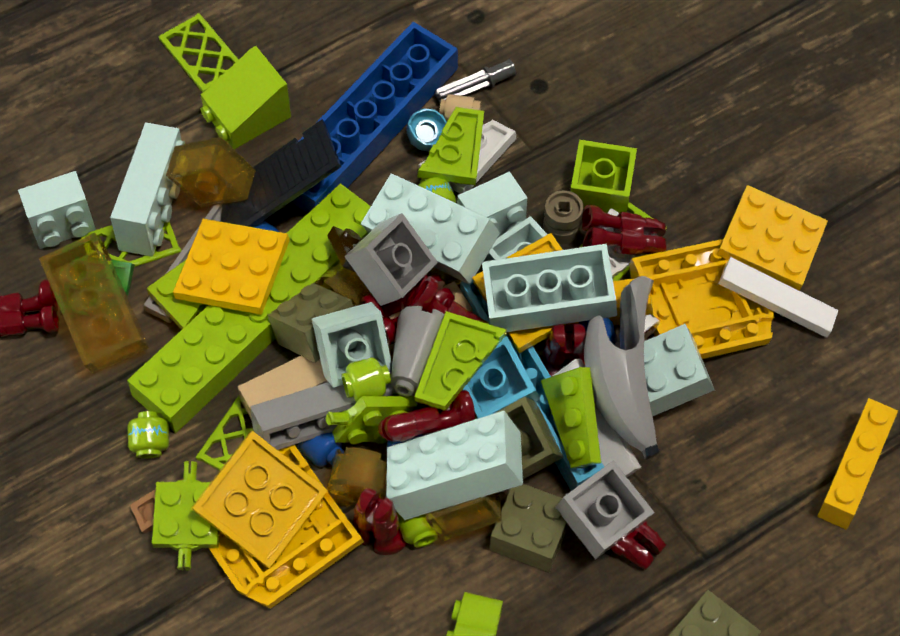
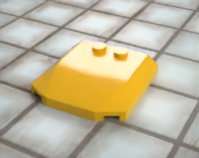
(689, 294)
(315, 547)

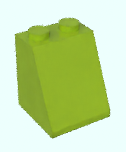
(246, 99)

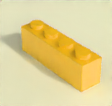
(857, 464)

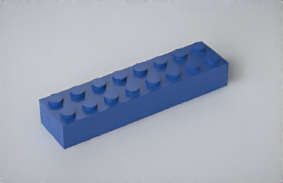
(382, 104)

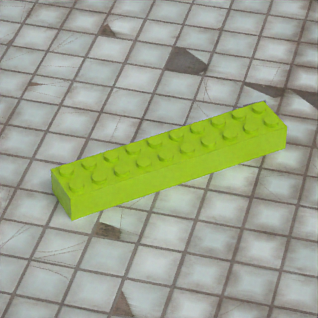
(225, 340)

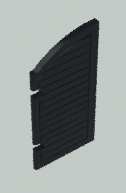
(285, 176)

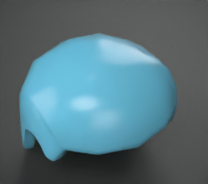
(425, 128)

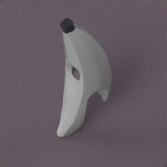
(620, 373)

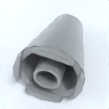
(412, 347)

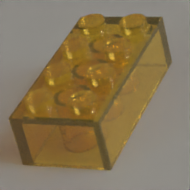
(93, 303)

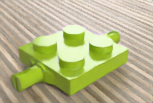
(362, 420)
(176, 523)

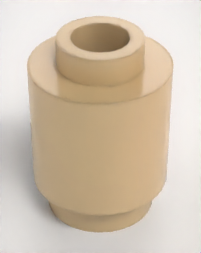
(452, 101)

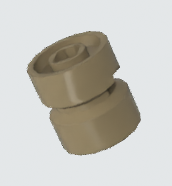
(563, 216)

